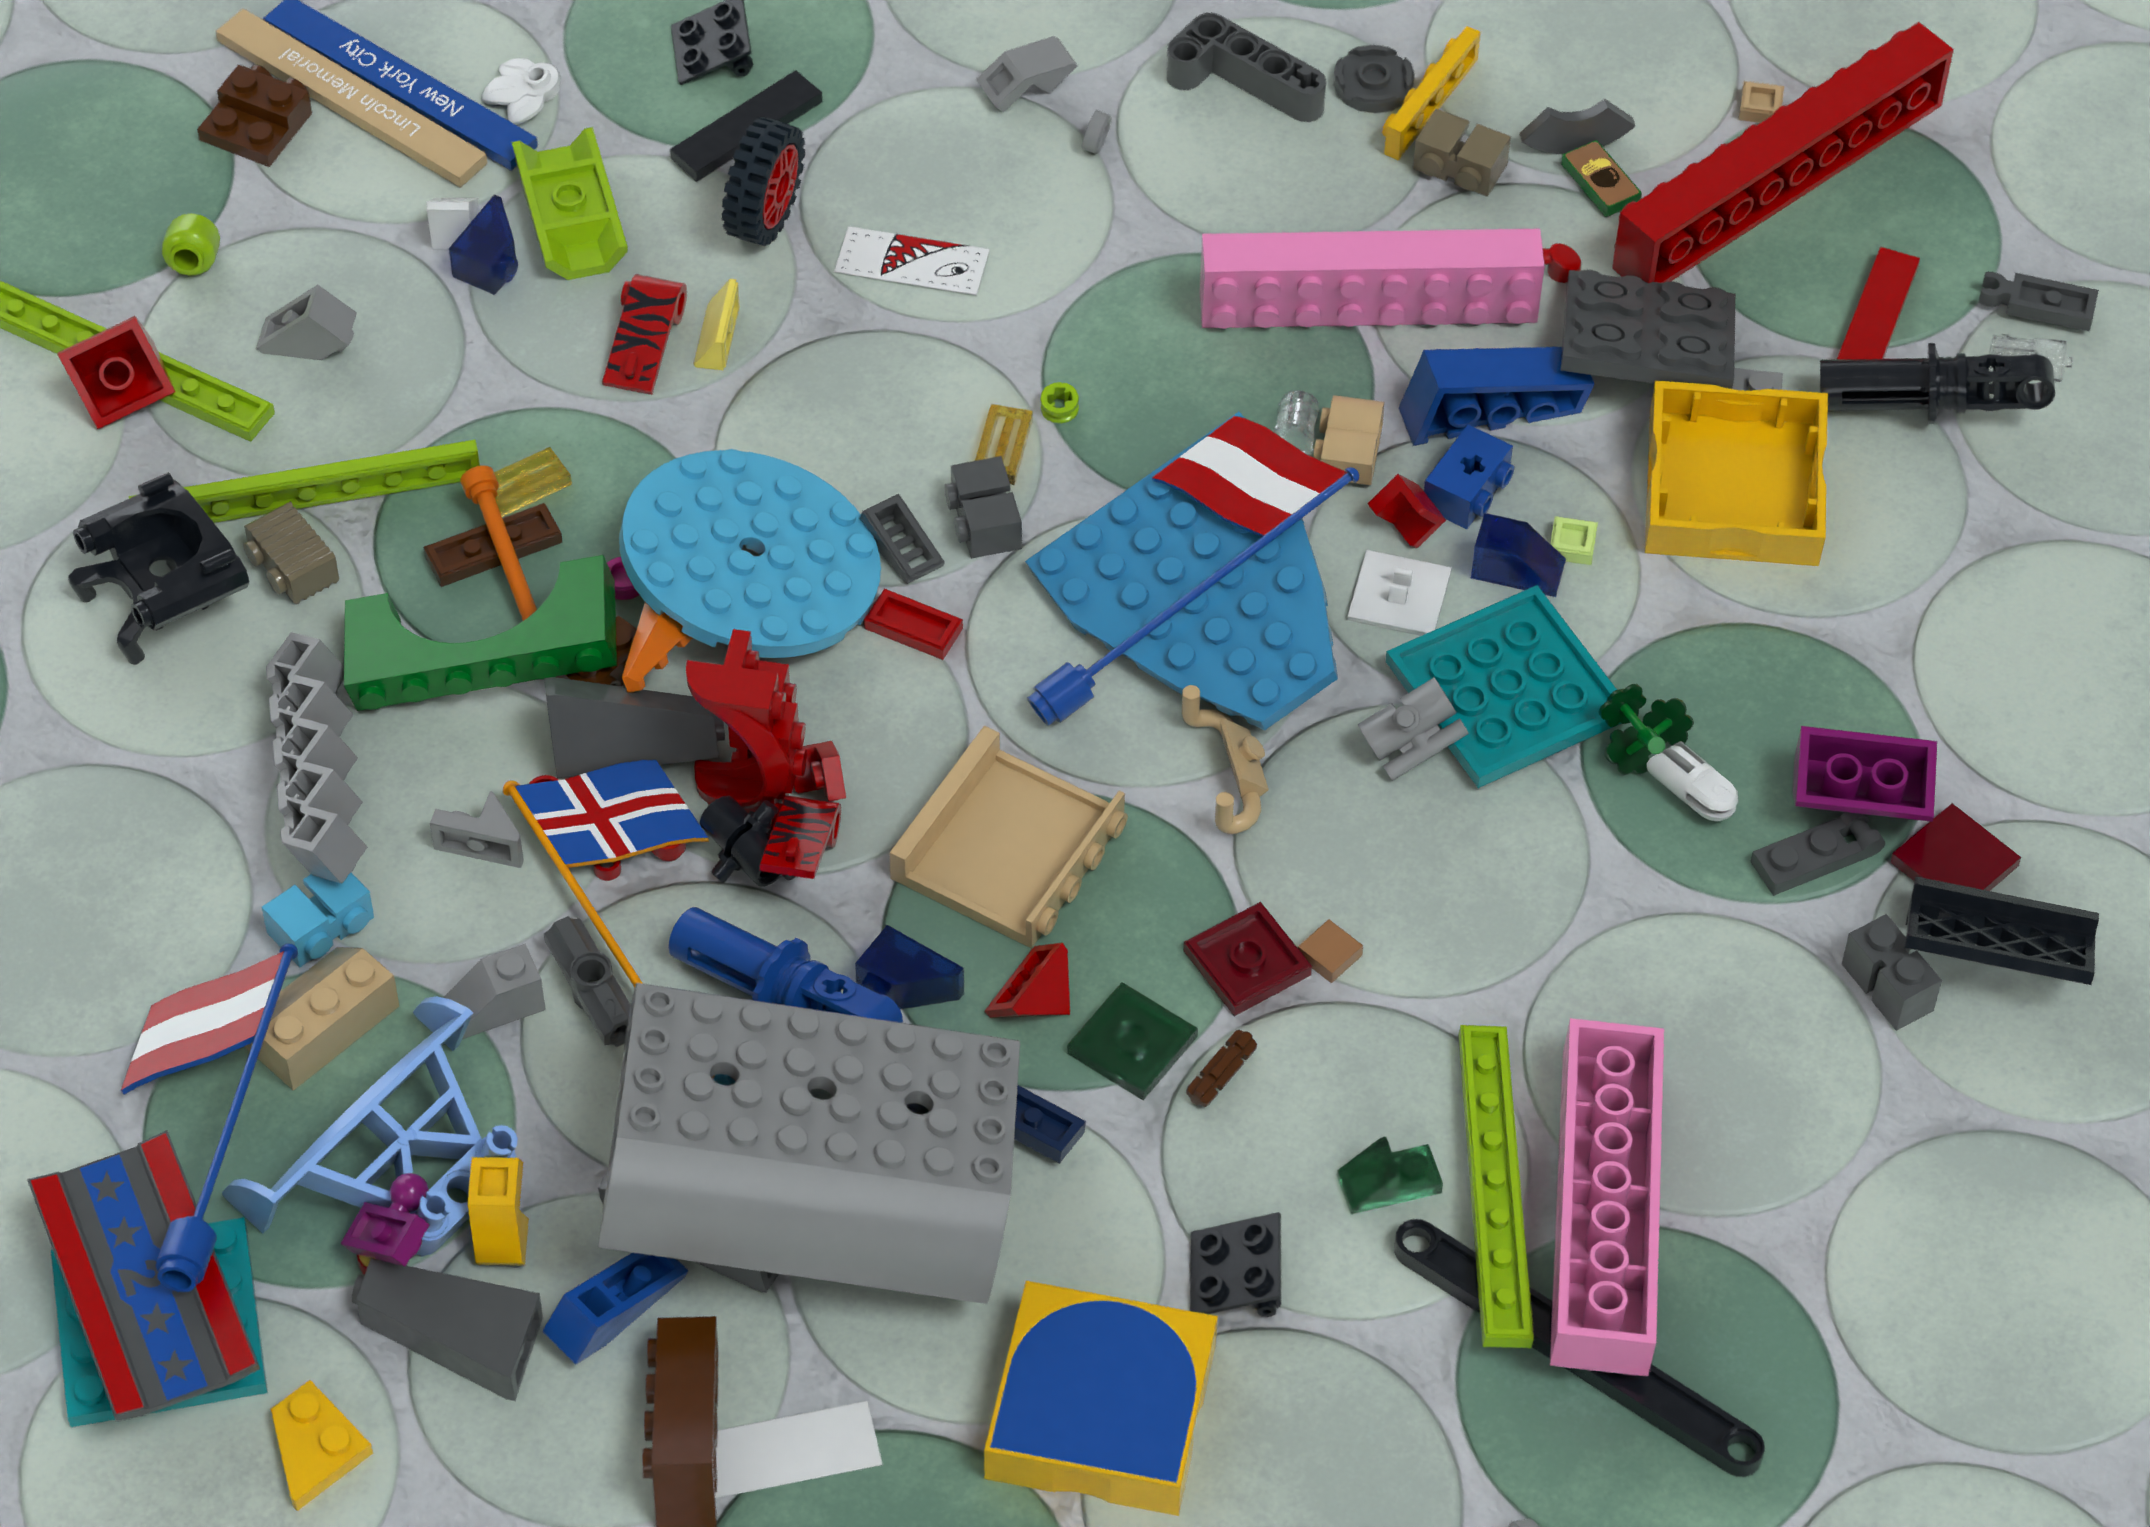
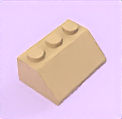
(326, 1013)

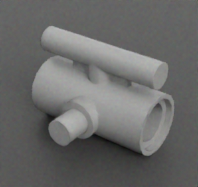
(1413, 728)

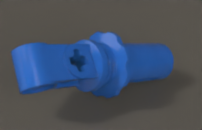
(770, 971)

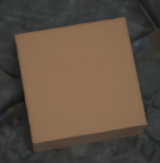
(1331, 950)

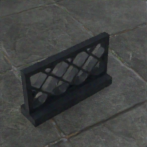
(2002, 930)

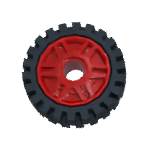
(763, 181)

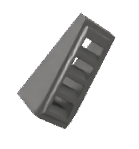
(896, 510)

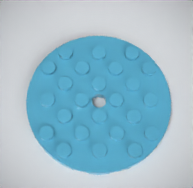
(687, 560)

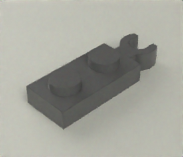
(2041, 299)

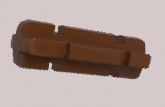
(1221, 1068)

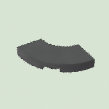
(1566, 131)

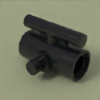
(741, 837)

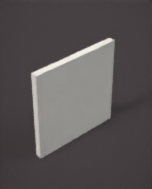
(1399, 593)

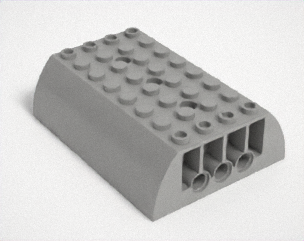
(804, 1182)

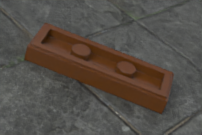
(474, 549)

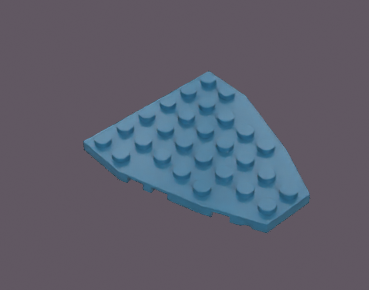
(1248, 642)

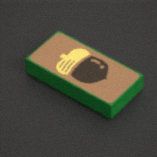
(1600, 178)

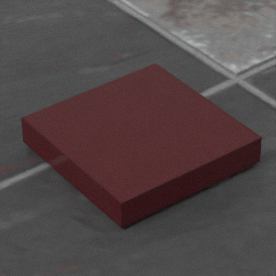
(1956, 852)
(1247, 958)

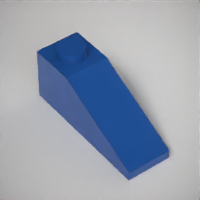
(610, 1302)

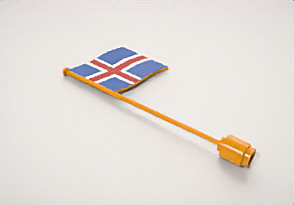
(605, 820)

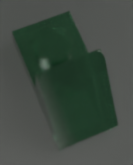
(1387, 1177)

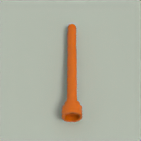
(481, 487)

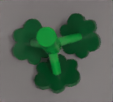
(1632, 746)

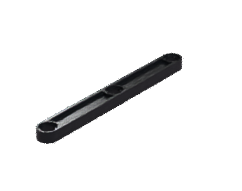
(1652, 1397)

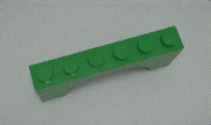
(562, 637)

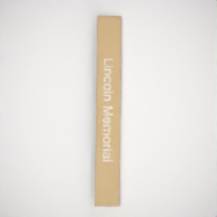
(353, 98)

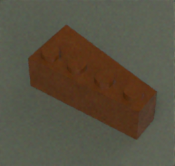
(683, 1421)

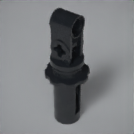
(1938, 383)

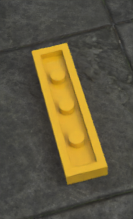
(1433, 91)

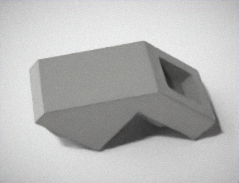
(1015, 70)

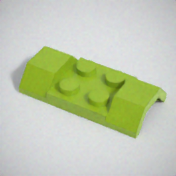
(572, 207)

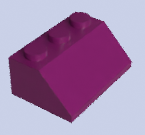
(1865, 773)

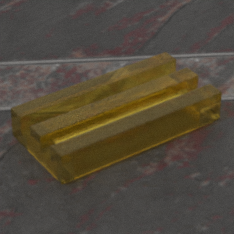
(1011, 415)
(529, 487)

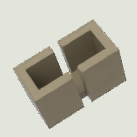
(1472, 163)

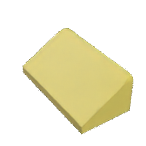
(718, 328)

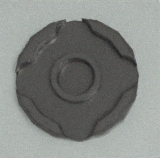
(1373, 79)

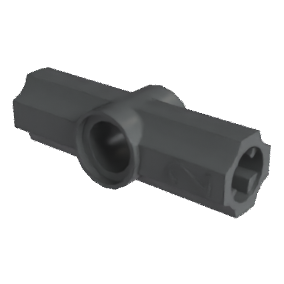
(581, 963)

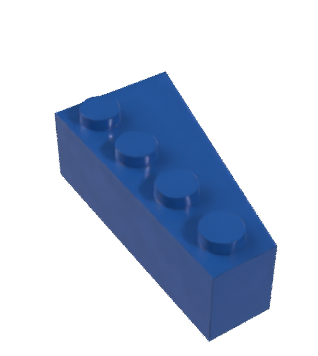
(1489, 389)

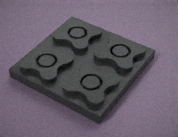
(1648, 330)

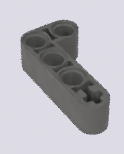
(1247, 61)

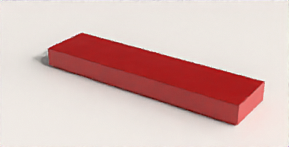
(1880, 305)

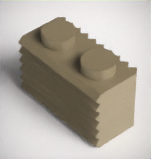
(291, 553)

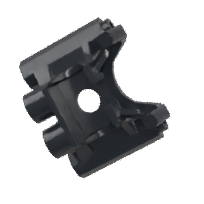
(152, 527)

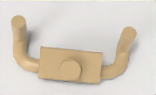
(1244, 756)

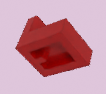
(822, 771)

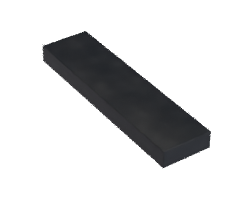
(719, 140)

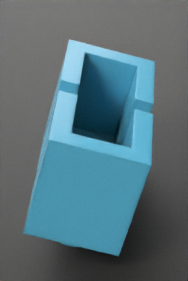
(316, 921)

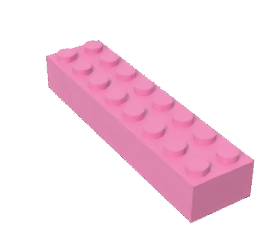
(1371, 278)
(1608, 1198)

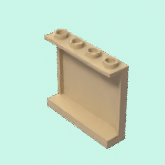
(1005, 841)

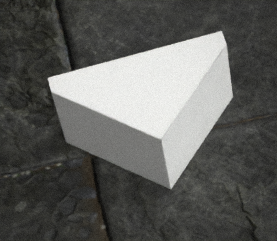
(449, 219)

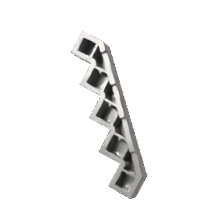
(313, 758)

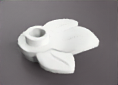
(523, 88)

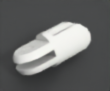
(1694, 782)

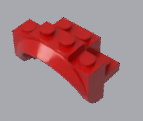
(761, 722)

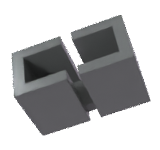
(986, 513)
(1904, 985)

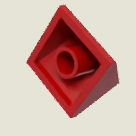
(117, 371)

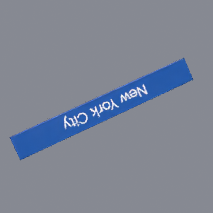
(402, 81)

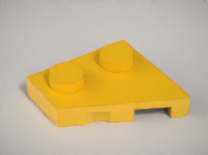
(315, 1443)

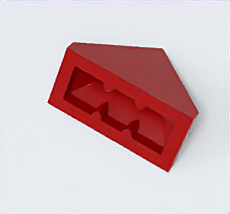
(1036, 986)

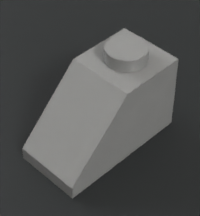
(308, 327)
(500, 990)

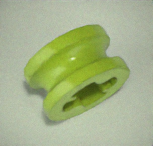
(1059, 391)

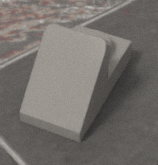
(485, 838)

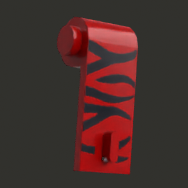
(643, 331)
(800, 836)

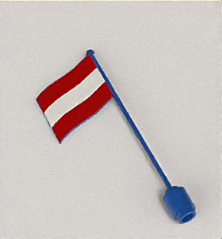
(1244, 479)
(191, 1031)

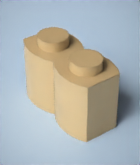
(1351, 435)

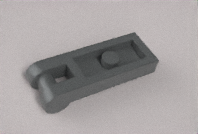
(1816, 852)

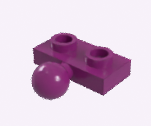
(390, 1232)

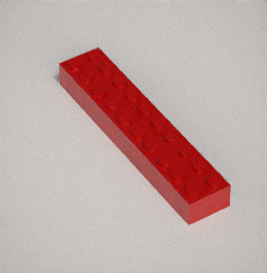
(1783, 157)

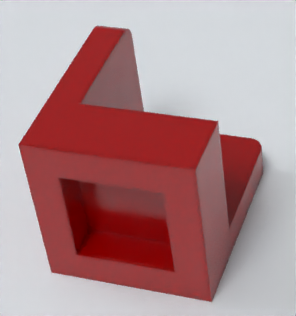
(1409, 510)

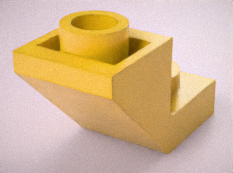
(494, 1211)

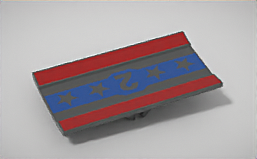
(106, 1238)

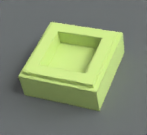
(1574, 539)

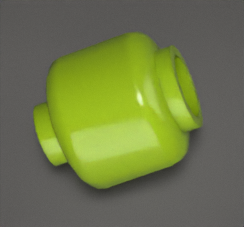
(191, 244)

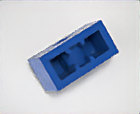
(1469, 476)

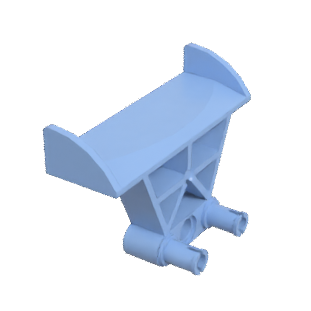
(448, 1023)

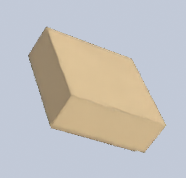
(1759, 101)

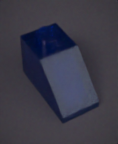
(485, 249)
(1516, 556)
(908, 971)

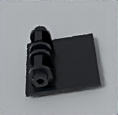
(713, 40)
(1237, 1266)

